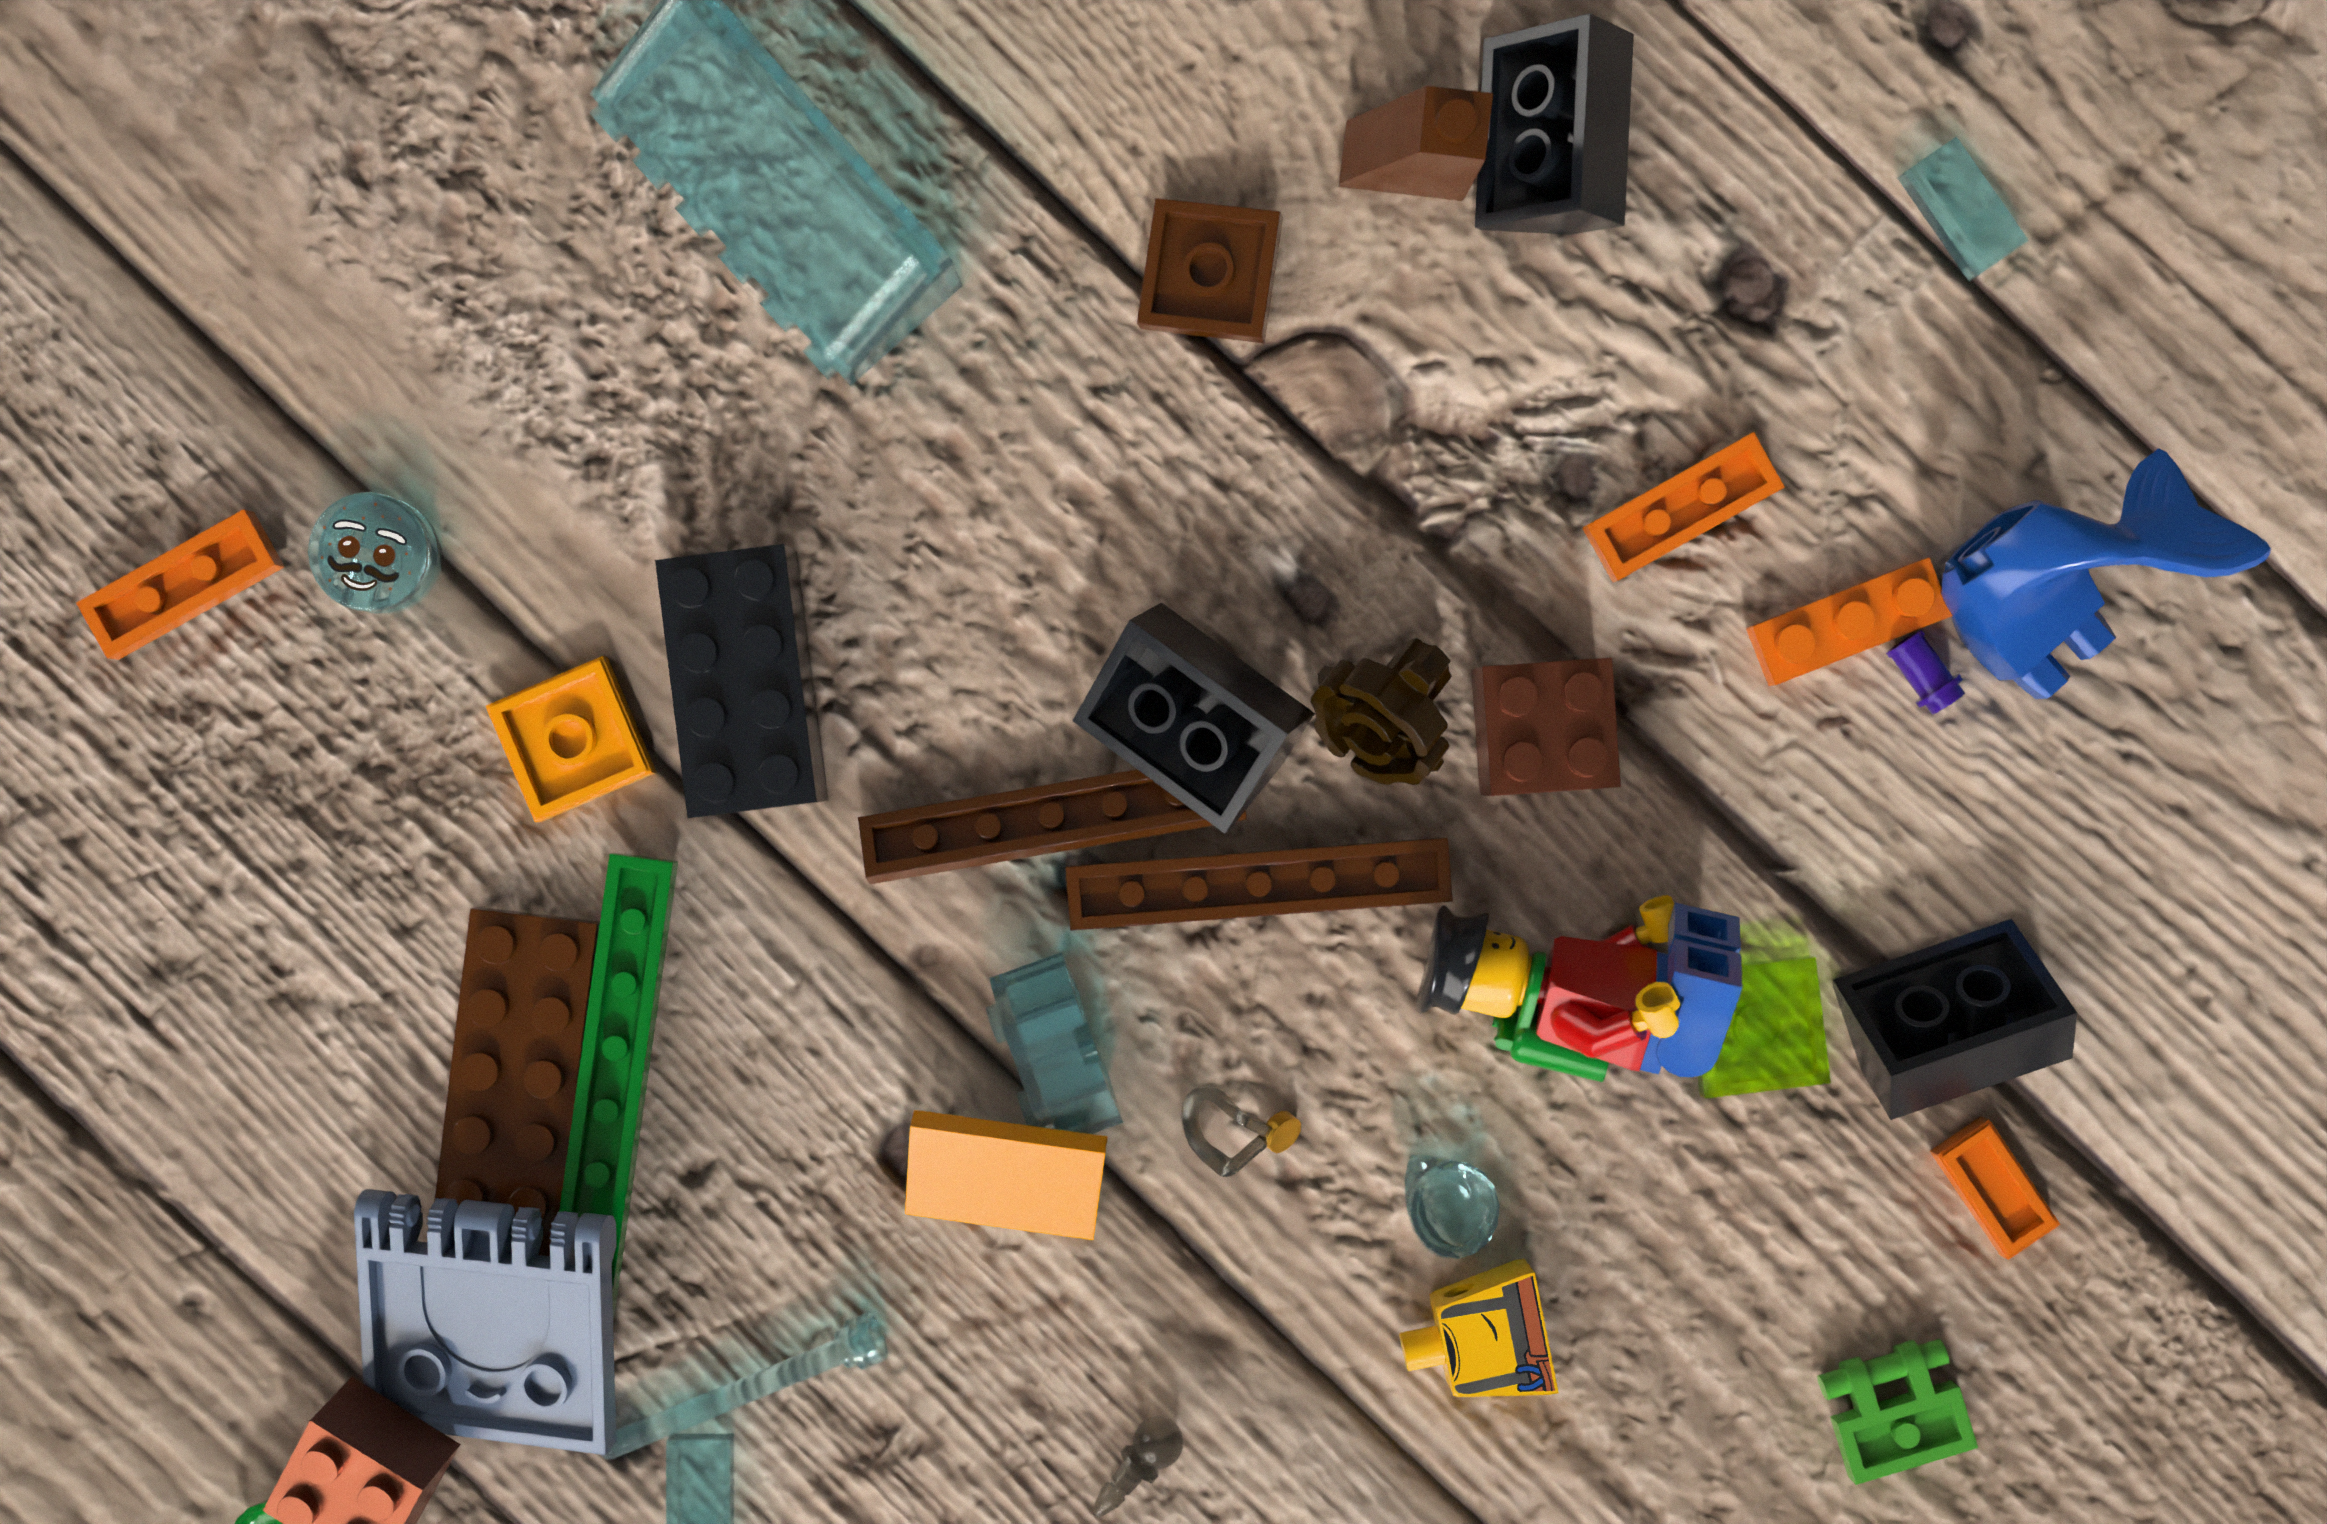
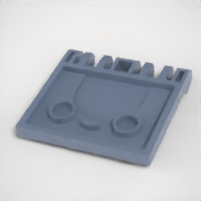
(485, 1333)

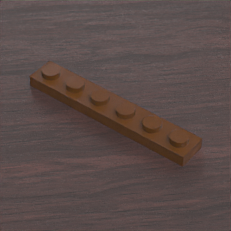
(1020, 825)
(1259, 883)

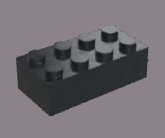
(741, 680)

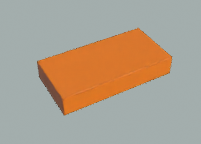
(1994, 1187)

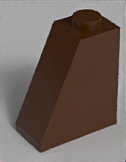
(1419, 144)

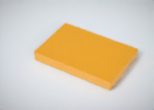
(1004, 1174)

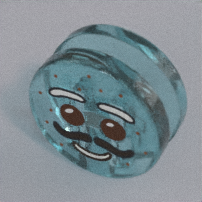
(374, 553)

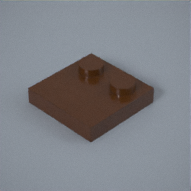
(1210, 270)

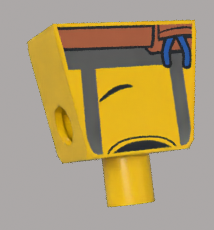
(1487, 1335)

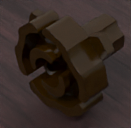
(1386, 713)

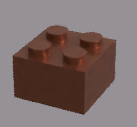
(1546, 727)
(361, 1464)

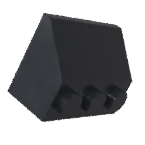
(1556, 128)
(1191, 715)
(1955, 1018)

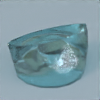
(1450, 1205)

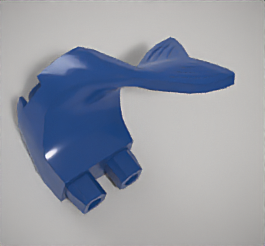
(2027, 579)

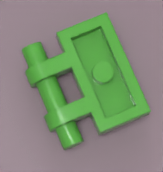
(1900, 1430)

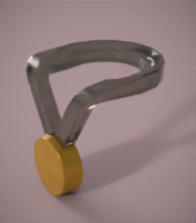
(1276, 1134)

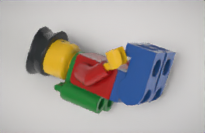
(1596, 997)

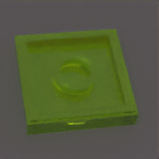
(1773, 1033)

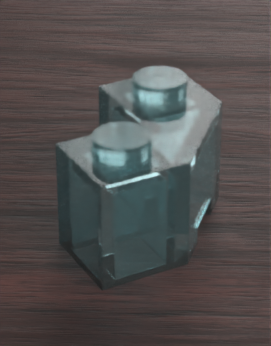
(1052, 1048)

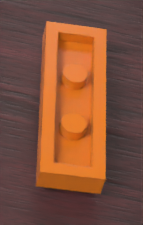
(1683, 507)
(180, 584)
(1848, 622)

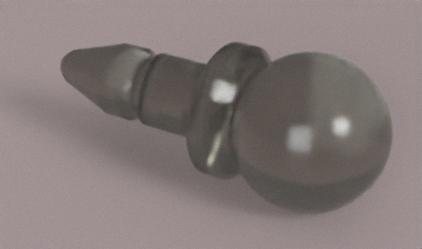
(1154, 1447)

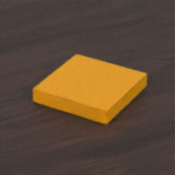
(571, 739)

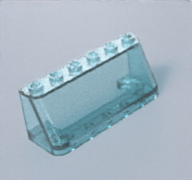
(773, 185)

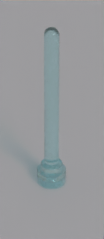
(857, 1344)

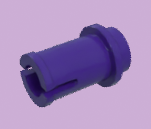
(1926, 673)

